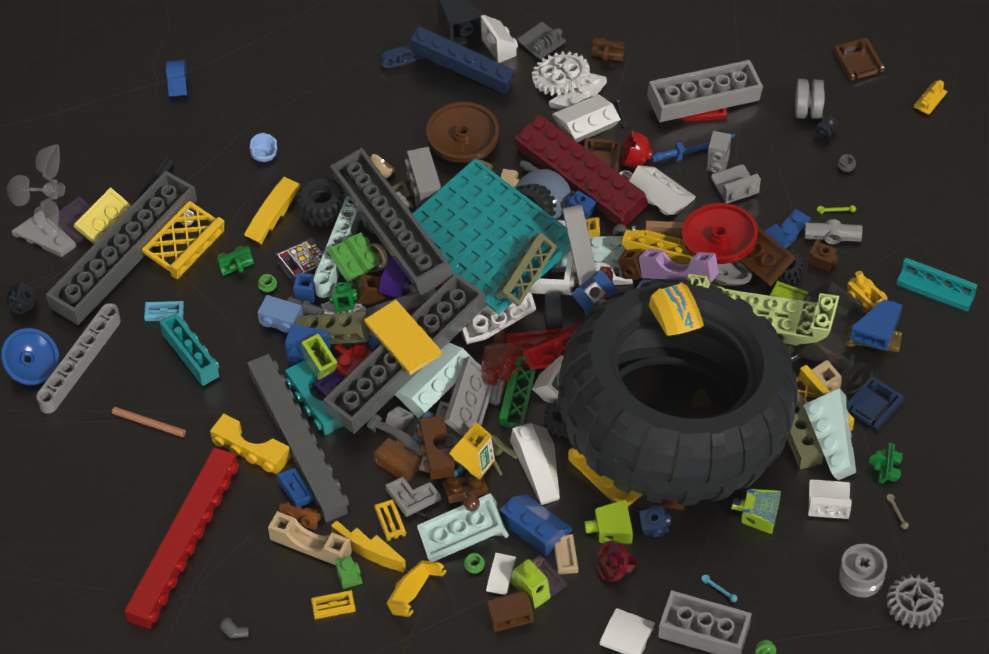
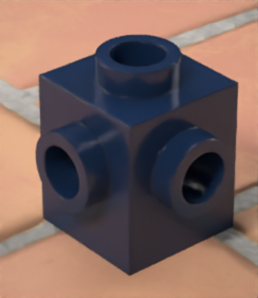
(655, 521)

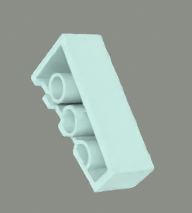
(831, 426)

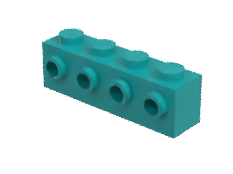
(189, 349)

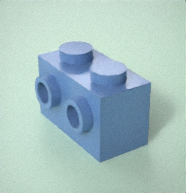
(278, 313)

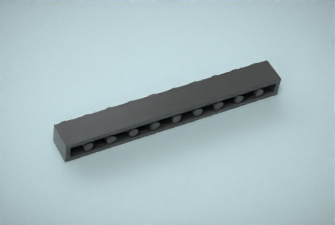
(296, 435)

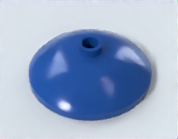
(35, 346)

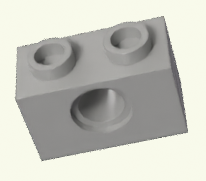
(718, 152)

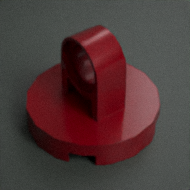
(614, 561)

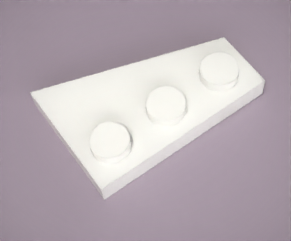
(590, 89)

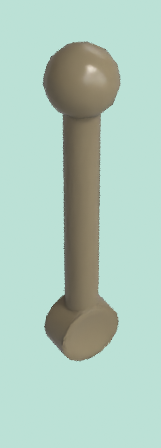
(890, 498)

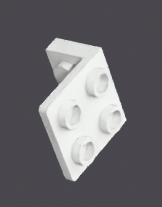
(829, 499)

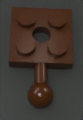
(465, 489)

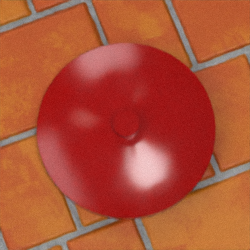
(720, 230)

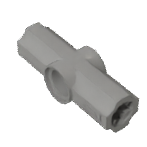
(833, 231)

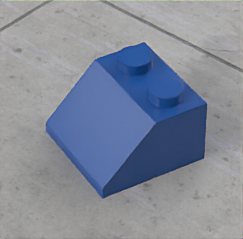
(294, 340)

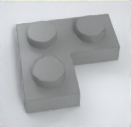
(412, 500)

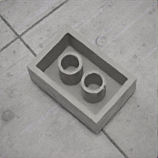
(421, 175)

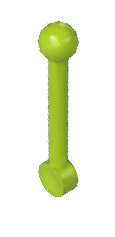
(821, 209)

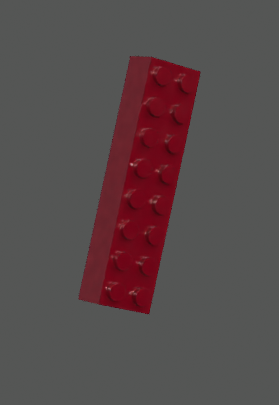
(582, 170)

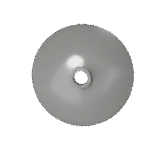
(733, 274)

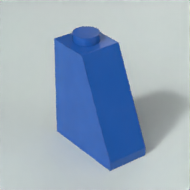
(878, 325)

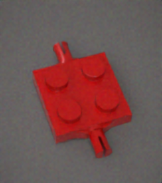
(351, 358)

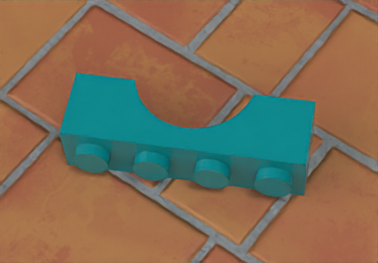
(302, 380)

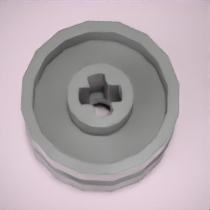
(809, 98)
(862, 570)

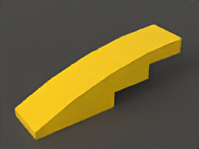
(272, 209)
(373, 550)

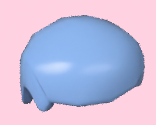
(263, 147)

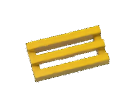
(395, 533)
(334, 607)

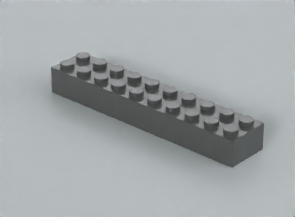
(392, 221)
(119, 249)
(382, 375)

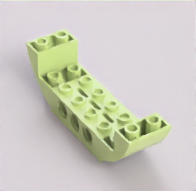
(793, 319)

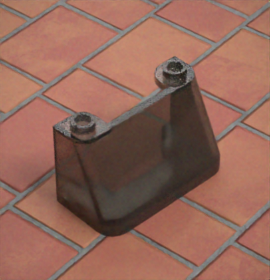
(833, 346)

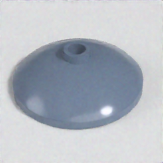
(552, 181)

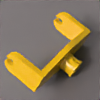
(410, 585)

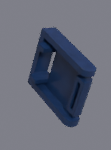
(871, 407)

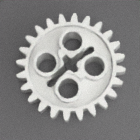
(561, 73)

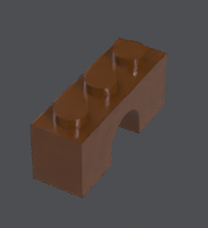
(438, 462)

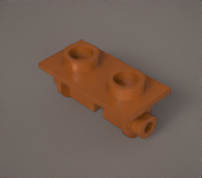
(306, 517)

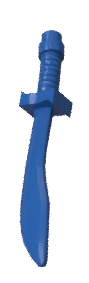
(679, 150)

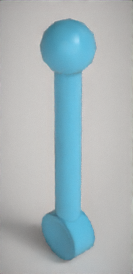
(706, 579)

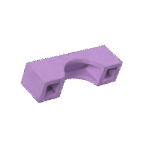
(658, 265)

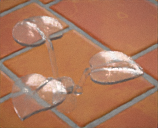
(18, 189)

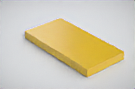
(403, 337)

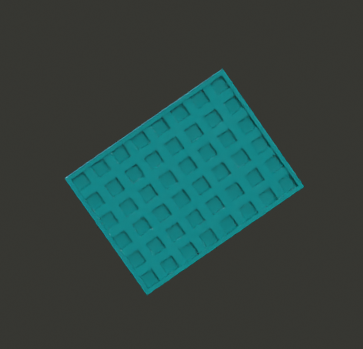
(484, 226)

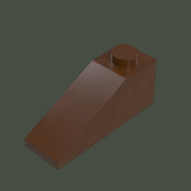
(368, 290)

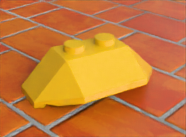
(648, 239)

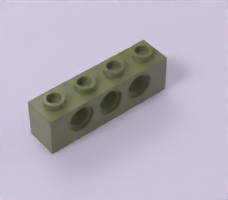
(341, 326)
(804, 454)

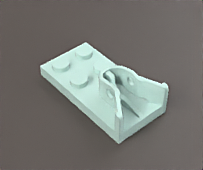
(604, 249)
(461, 528)

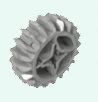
(902, 603)

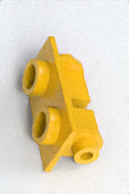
(931, 97)

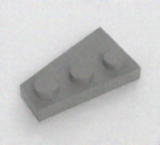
(56, 243)

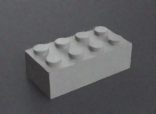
(704, 624)

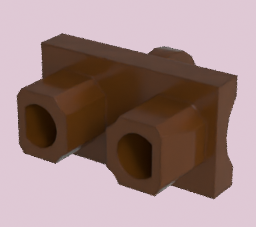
(608, 49)

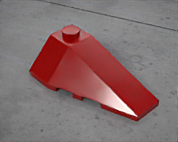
(548, 350)

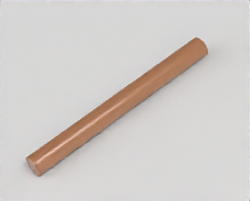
(148, 421)

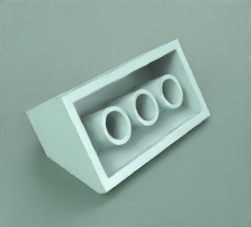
(433, 380)

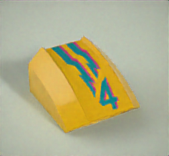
(676, 309)

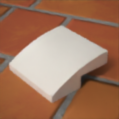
(627, 633)

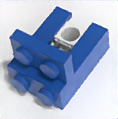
(599, 280)

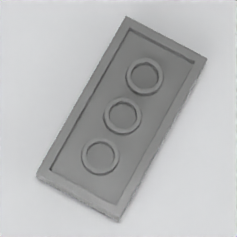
(468, 398)

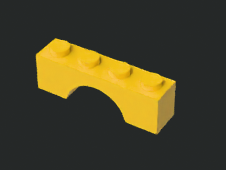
(270, 455)

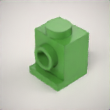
(348, 572)

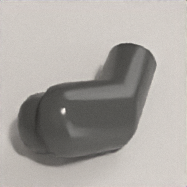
(232, 630)

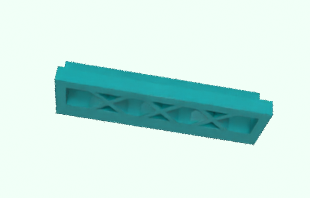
(935, 286)

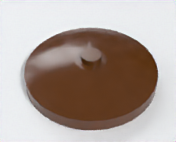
(462, 132)

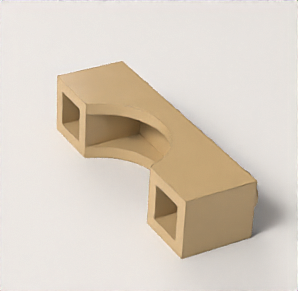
(290, 533)

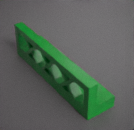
(510, 395)

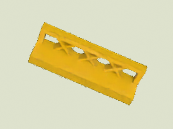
(815, 387)

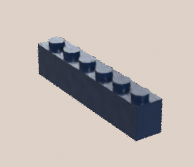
(462, 60)

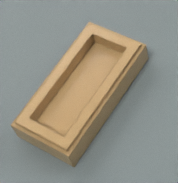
(566, 555)

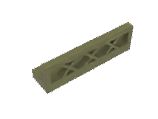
(519, 268)

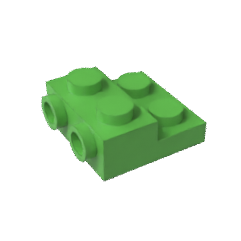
(354, 257)

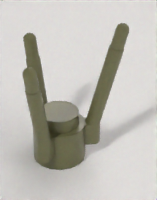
(498, 448)

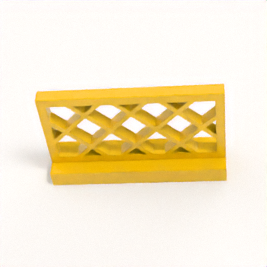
(197, 246)

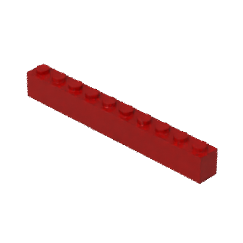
(181, 538)

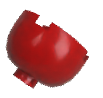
(636, 150)

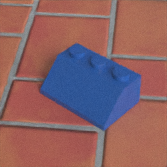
(533, 523)

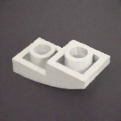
(500, 574)

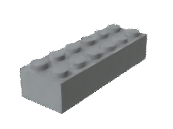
(704, 90)

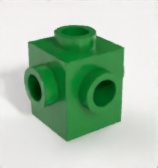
(343, 296)

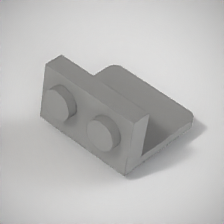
(736, 183)

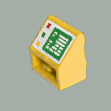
(475, 451)

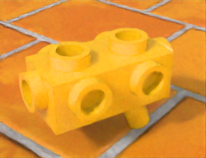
(865, 292)

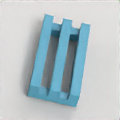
(164, 312)

